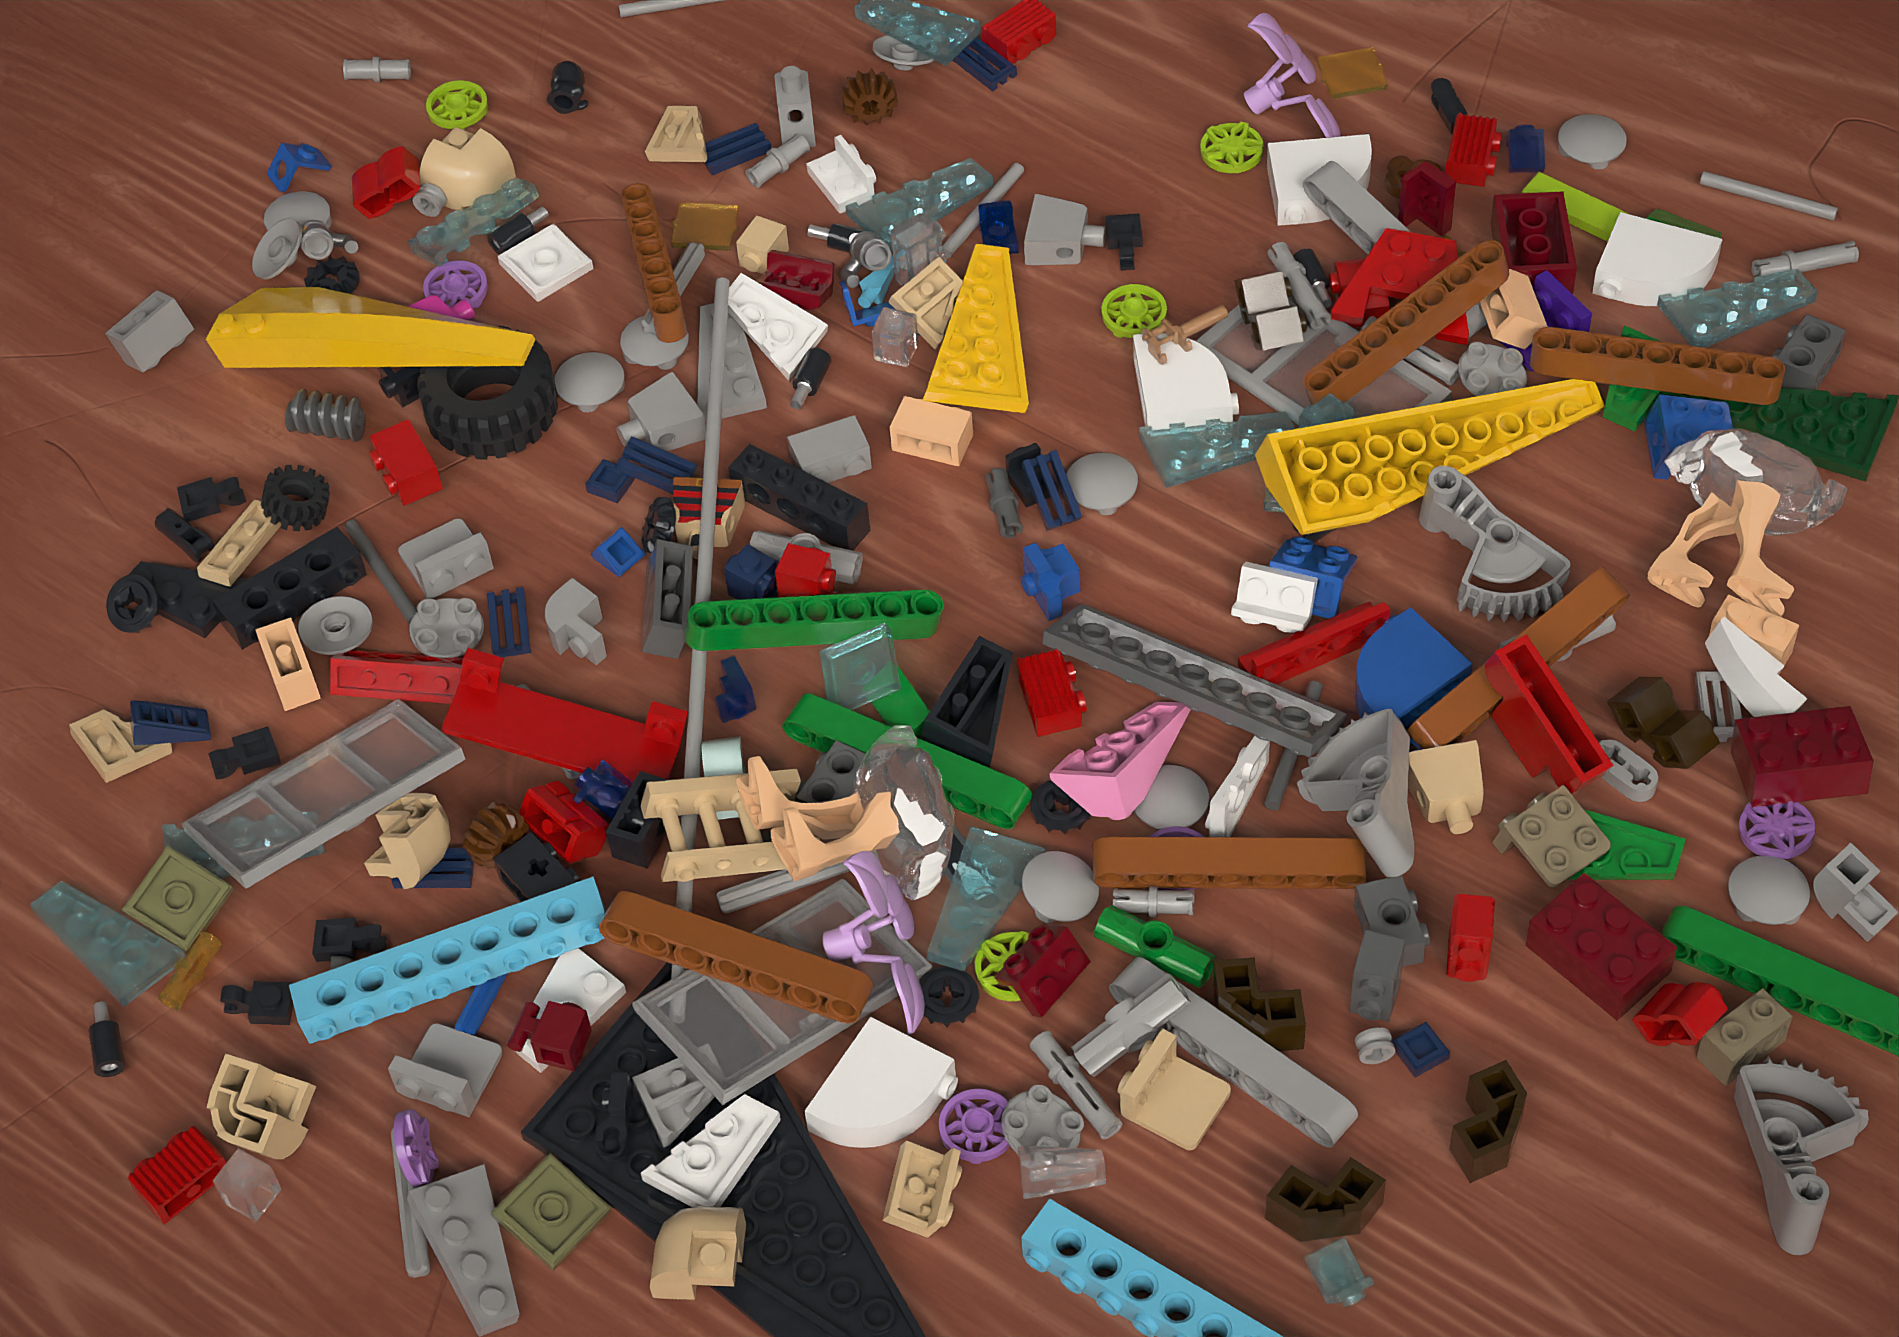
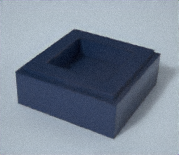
(608, 482)
(1420, 1049)

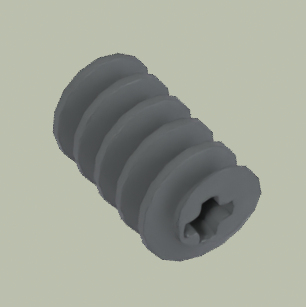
(325, 415)

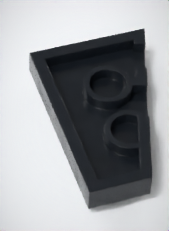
(184, 596)

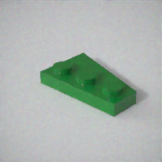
(1629, 404)
(1634, 852)

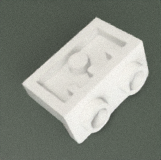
(843, 175)
(1275, 597)

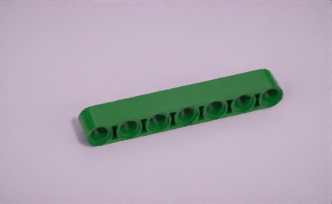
(907, 613)
(966, 784)
(1786, 976)

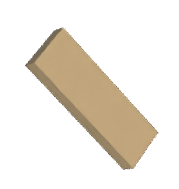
(238, 546)

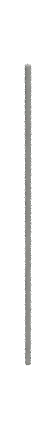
(704, 570)

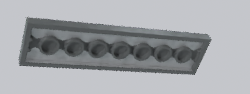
(1195, 680)

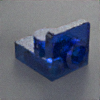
(1526, 149)
(997, 225)
(738, 693)
(603, 788)

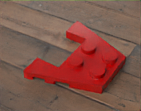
(1396, 269)

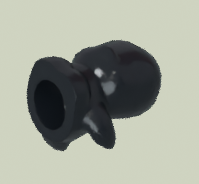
(567, 88)

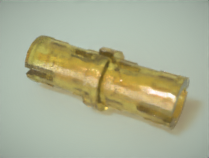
(176, 990)

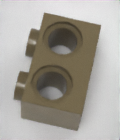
(1744, 1036)

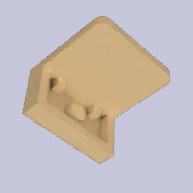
(1171, 1094)

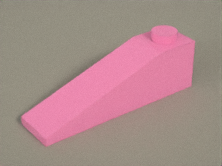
(1123, 765)

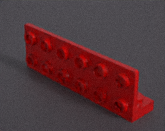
(557, 729)

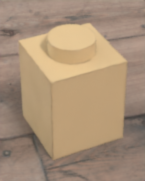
(758, 240)

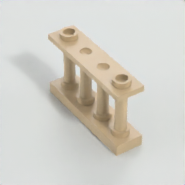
(706, 797)

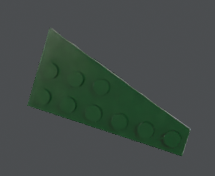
(1829, 429)

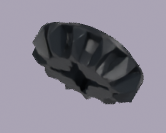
(346, 272)
(659, 523)
(124, 593)
(1044, 809)
(962, 988)

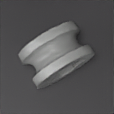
(429, 200)
(1374, 1045)

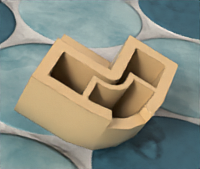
(466, 166)
(412, 839)
(259, 1108)
(697, 1249)

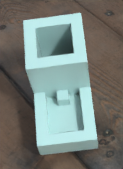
(723, 758)

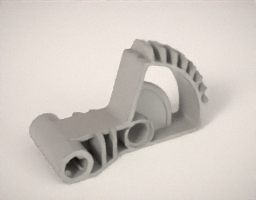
(1463, 512)
(1372, 788)
(1790, 1138)

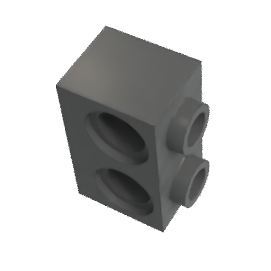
(1810, 352)
(826, 780)
(1377, 976)

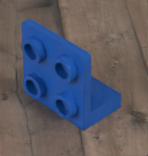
(1678, 421)
(1327, 564)

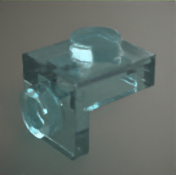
(1326, 411)
(1338, 1273)

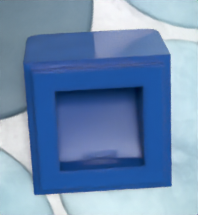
(618, 552)

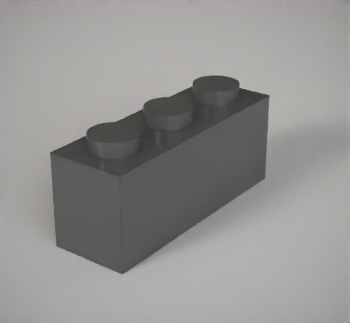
(667, 598)

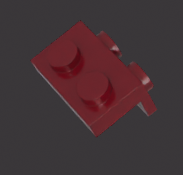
(1428, 197)
(799, 278)
(1044, 967)

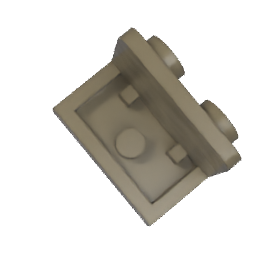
(1553, 836)

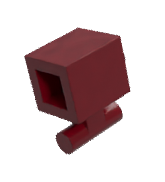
(556, 1037)

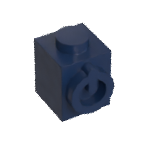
(751, 575)

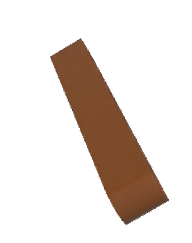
(654, 263)
(1409, 324)
(1657, 365)
(1552, 636)
(1229, 862)
(736, 957)

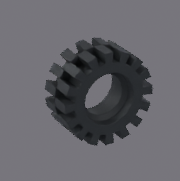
(290, 511)

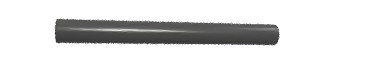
(381, 569)
(1288, 760)

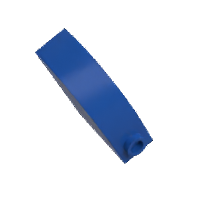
(1407, 668)

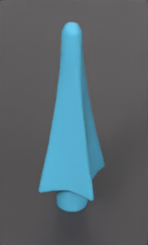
(875, 286)

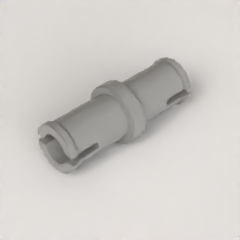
(376, 69)
(777, 160)
(1154, 901)

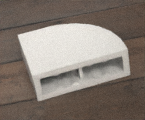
(1294, 161)
(1653, 260)
(1184, 389)
(880, 1089)

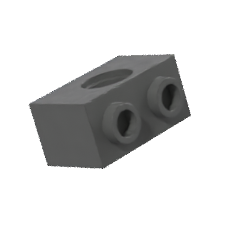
(1391, 901)

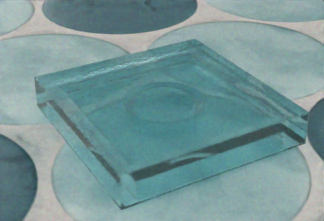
(860, 668)

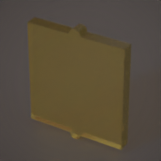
(1352, 73)
(705, 224)

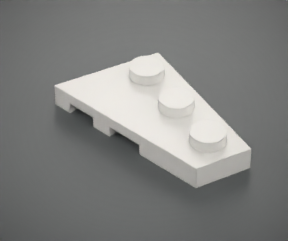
(774, 324)
(1237, 789)
(578, 981)
(717, 1157)

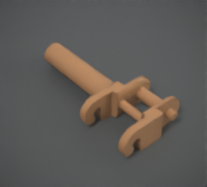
(1179, 333)

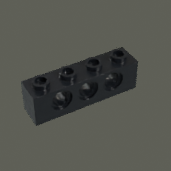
(801, 498)
(290, 586)

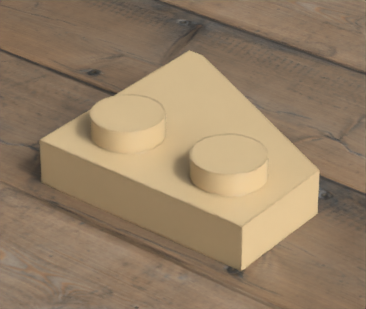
(678, 136)
(931, 298)
(110, 745)

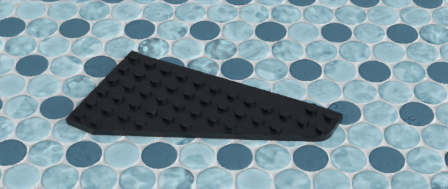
(804, 1250)

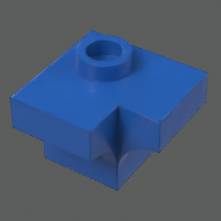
(1049, 577)

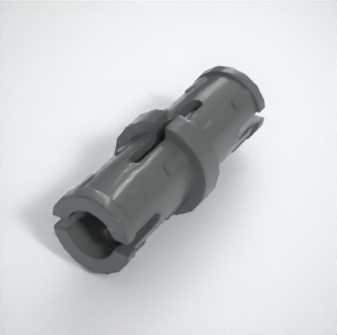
(1003, 503)

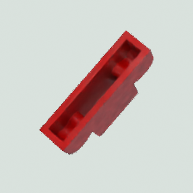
(1542, 719)

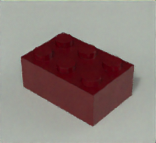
(1535, 235)
(1801, 756)
(1600, 946)

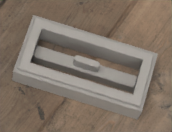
(1715, 677)

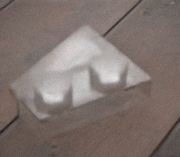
(1059, 1169)

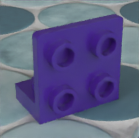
(1559, 310)

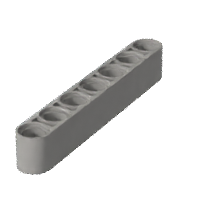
(1362, 216)
(1247, 1060)

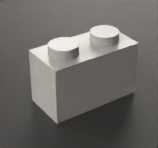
(150, 331)
(831, 450)

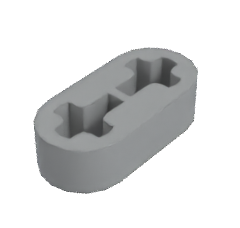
(1629, 767)

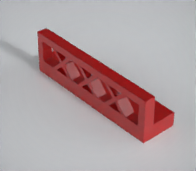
(1315, 644)
(395, 676)

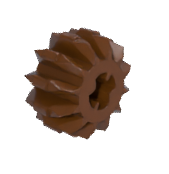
(869, 96)
(493, 833)

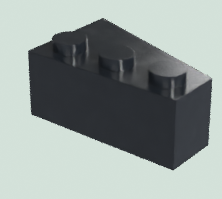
(971, 704)

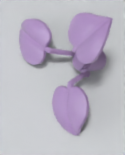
(1269, 91)
(852, 939)

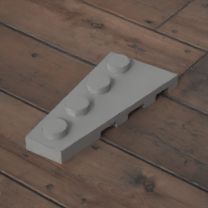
(741, 381)
(469, 1246)

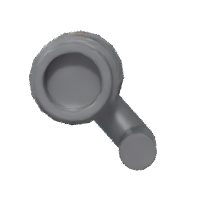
(319, 241)
(867, 251)

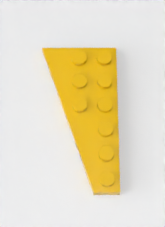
(982, 346)

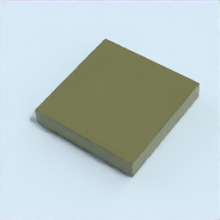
(178, 899)
(551, 1212)

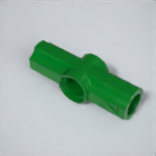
(1174, 957)

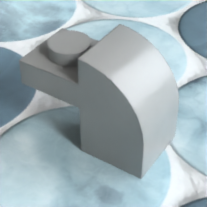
(571, 619)
(1845, 890)

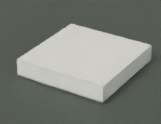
(545, 262)

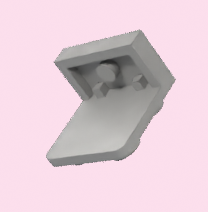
(446, 557)
(447, 1069)

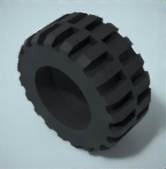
(493, 424)

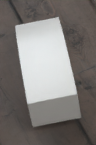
(1751, 672)

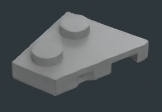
(671, 1098)

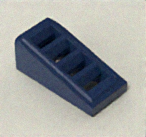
(158, 723)

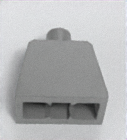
(794, 94)
(1059, 232)
(664, 416)

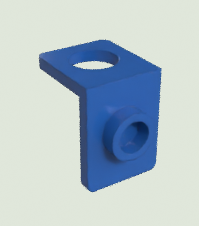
(295, 156)
(865, 316)

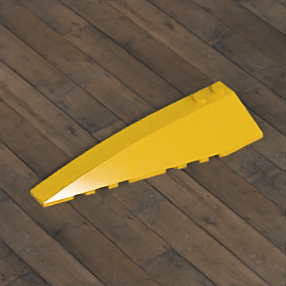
(354, 331)
(1382, 461)

